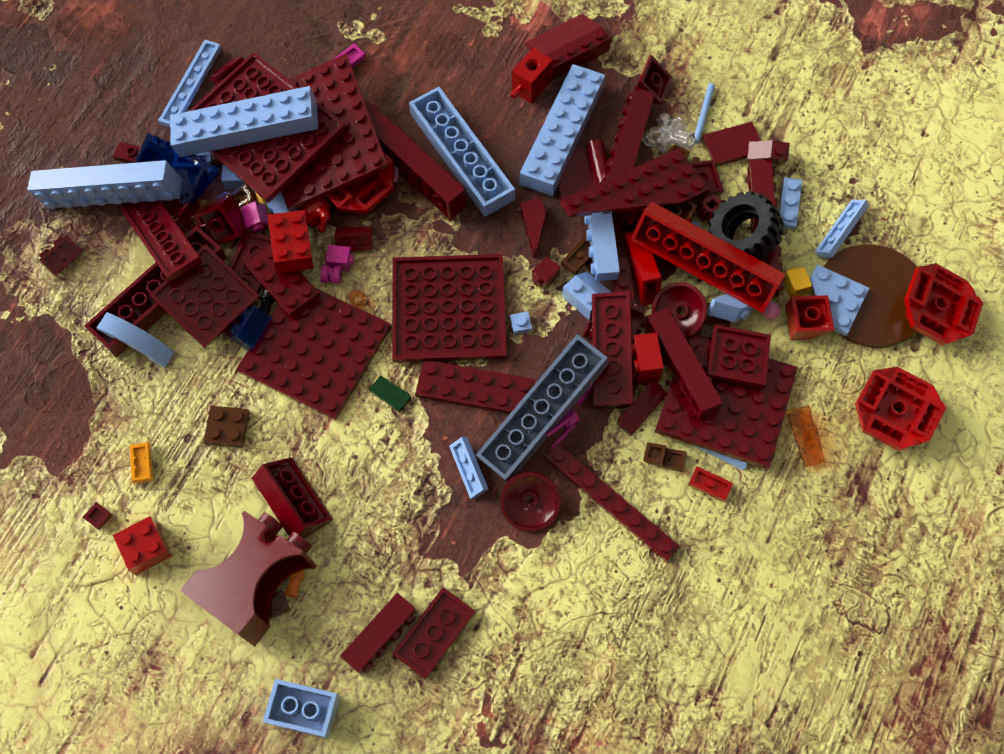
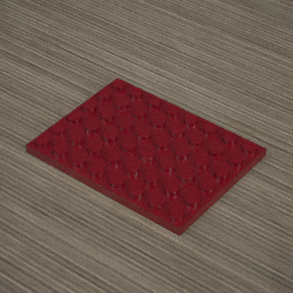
(354, 153)
(274, 162)

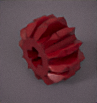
(707, 205)

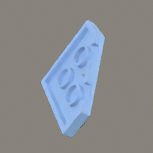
(844, 296)

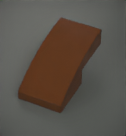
(664, 457)

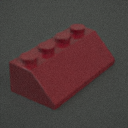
(291, 497)

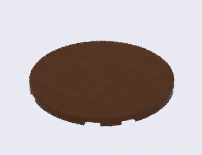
(883, 310)

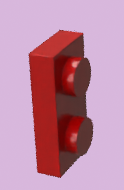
(710, 484)

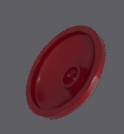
(679, 297)
(532, 514)

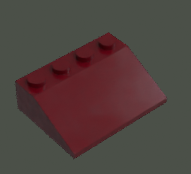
(572, 43)

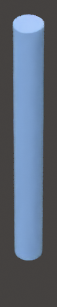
(704, 111)

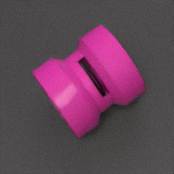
(331, 274)

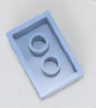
(301, 708)

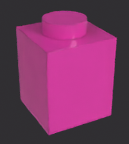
(255, 216)
(339, 256)

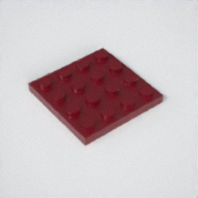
(205, 297)

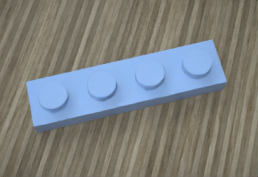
(841, 228)

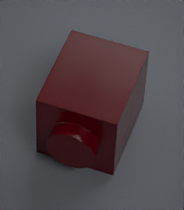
(545, 273)

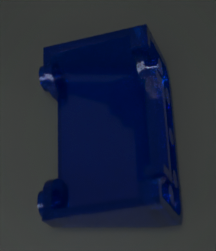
(194, 170)

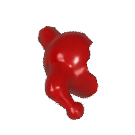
(318, 213)

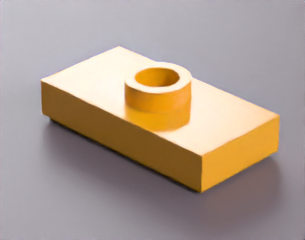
(141, 463)

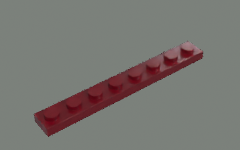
(612, 502)

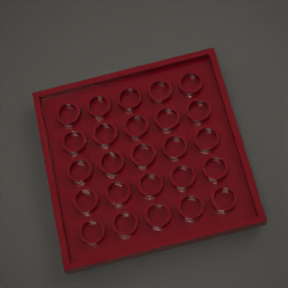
(448, 308)
(316, 353)
(747, 420)

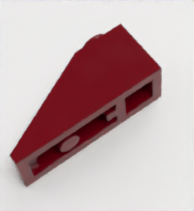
(534, 218)

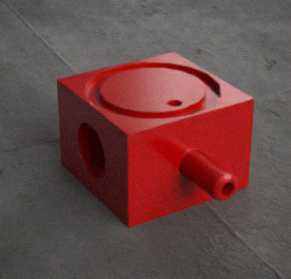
(531, 75)

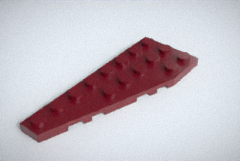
(662, 180)

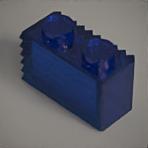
(250, 327)

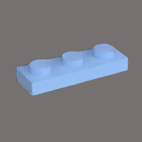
(790, 202)
(468, 467)

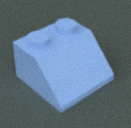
(580, 290)

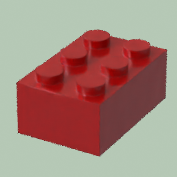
(290, 241)

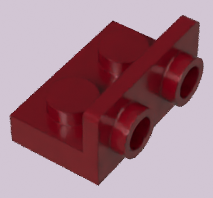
(60, 255)

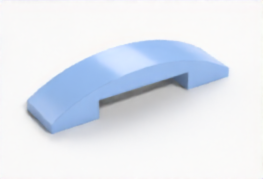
(136, 338)

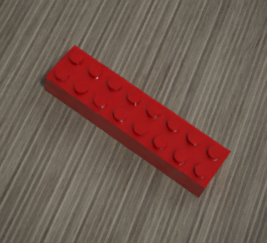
(707, 257)

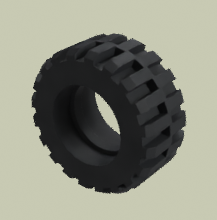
(742, 208)

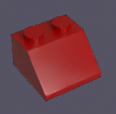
(808, 317)

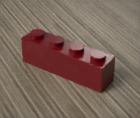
(378, 634)

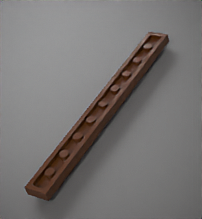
(580, 253)

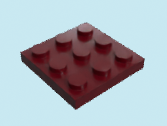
(739, 356)

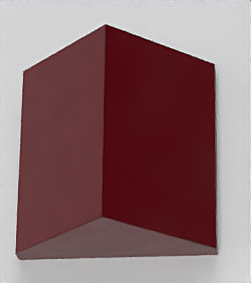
(655, 79)

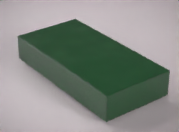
(390, 393)

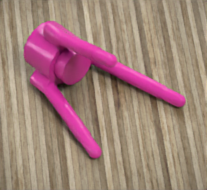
(568, 422)

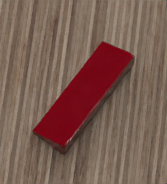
(642, 408)

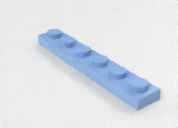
(191, 81)

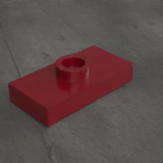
(126, 152)

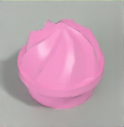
(771, 311)

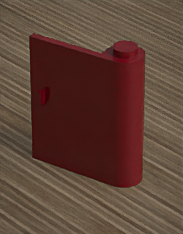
(583, 169)

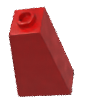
(644, 271)

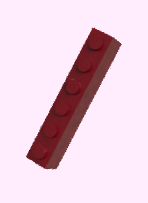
(684, 364)

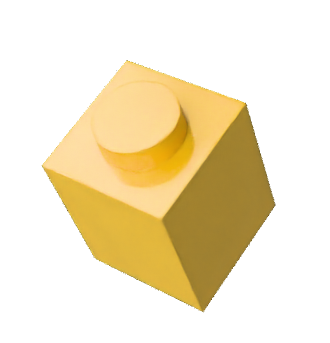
(797, 282)

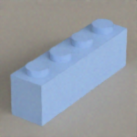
(603, 246)

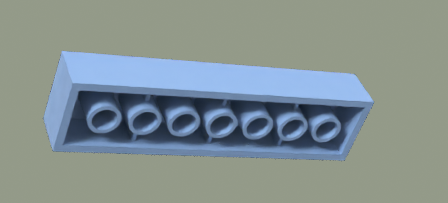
(244, 121)
(562, 130)
(462, 151)
(105, 184)

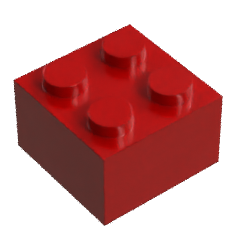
(646, 358)
(142, 545)

